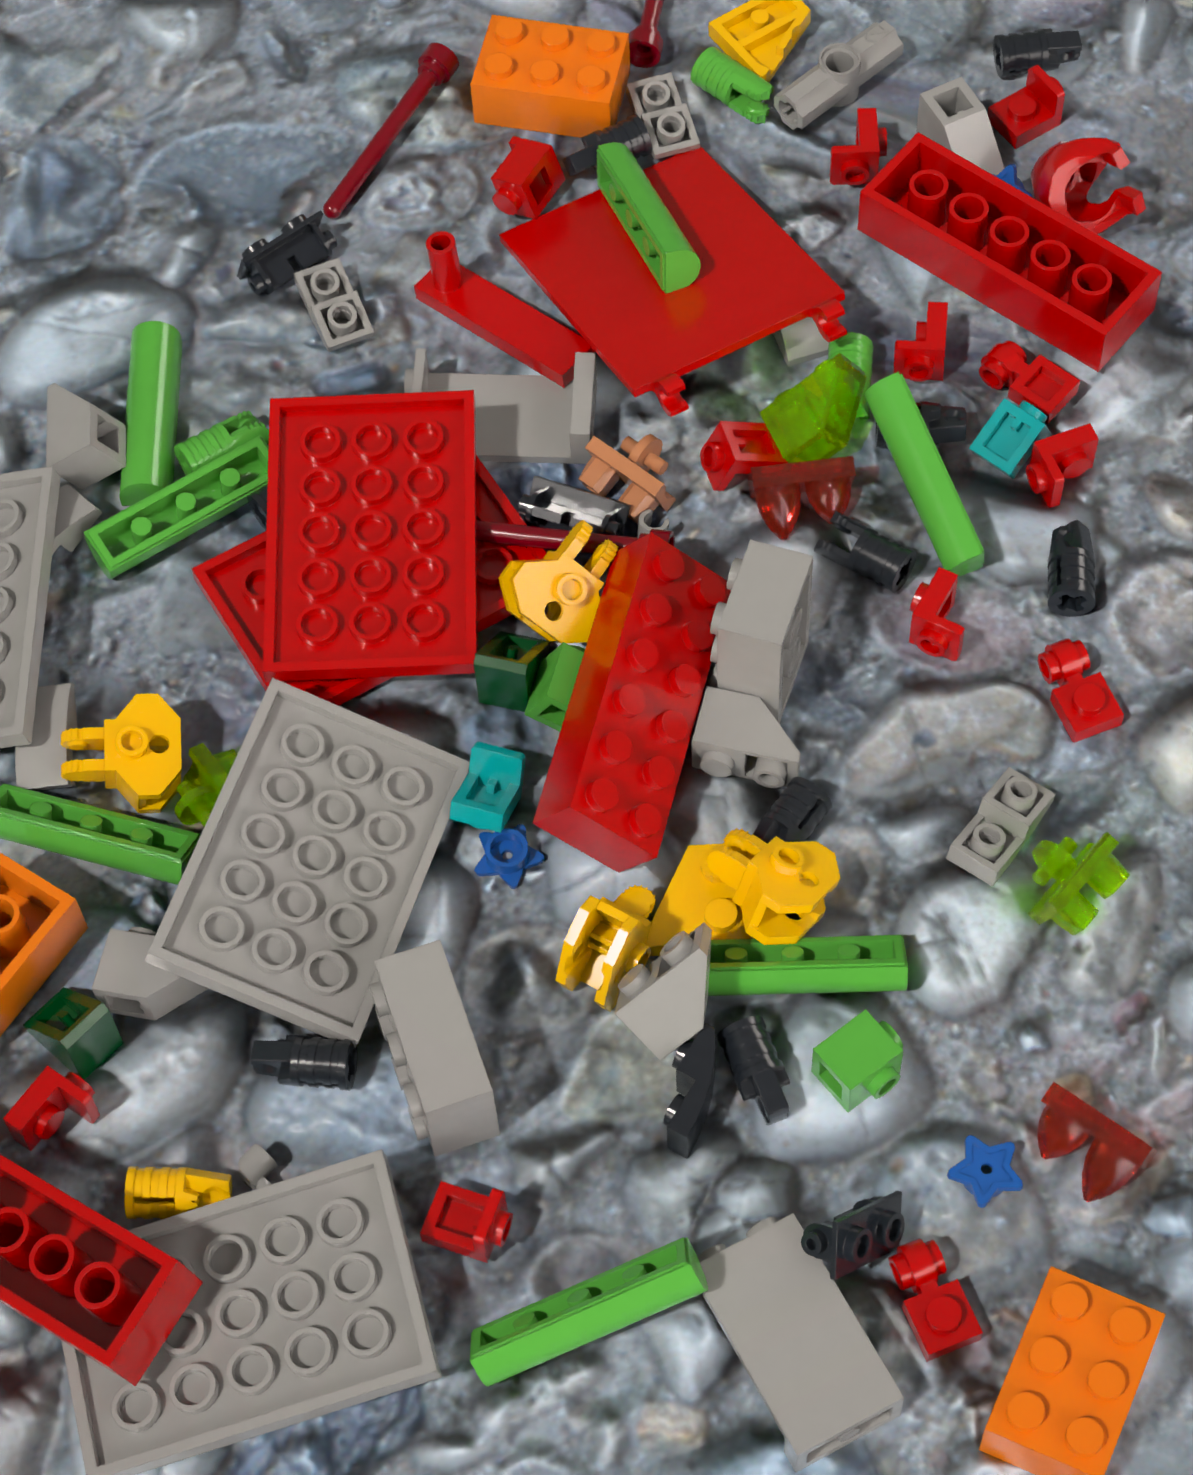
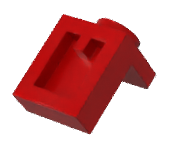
(1030, 109)
(925, 356)
(735, 449)
(1058, 458)
(43, 1106)

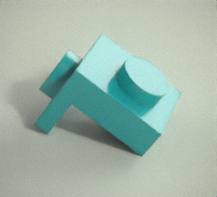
(489, 788)

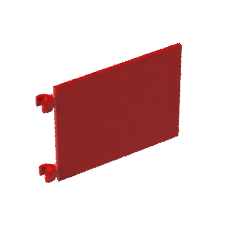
(746, 288)

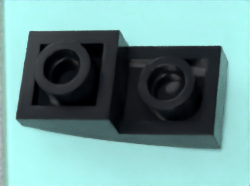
(695, 1081)

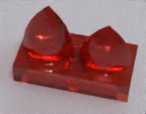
(780, 488)
(1113, 1153)

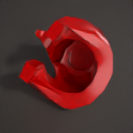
(1067, 173)

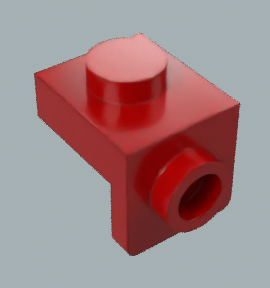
(859, 162)
(929, 624)
(467, 1221)

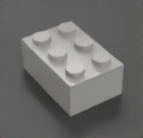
(763, 624)
(433, 1049)

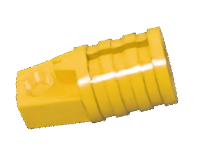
(172, 1191)

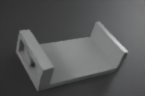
(522, 414)
(798, 1341)

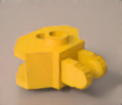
(562, 585)
(139, 753)
(775, 882)
(606, 943)

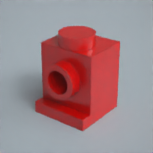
(527, 178)

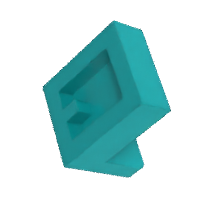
(1010, 436)

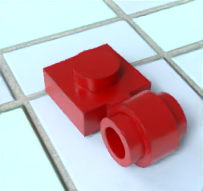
(1039, 383)
(1081, 703)
(938, 1314)

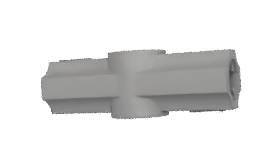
(838, 75)

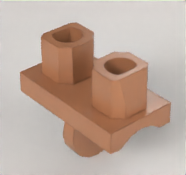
(609, 466)

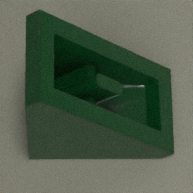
(508, 669)
(75, 1031)

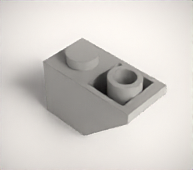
(960, 123)
(82, 439)
(742, 740)
(134, 986)
(669, 996)

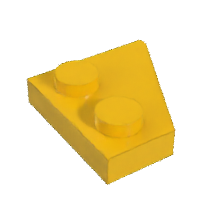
(761, 33)
(693, 899)

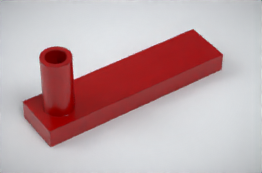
(497, 314)

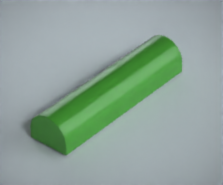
(645, 218)
(151, 410)
(925, 475)
(179, 509)
(95, 834)
(808, 966)
(586, 1311)

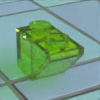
(818, 412)

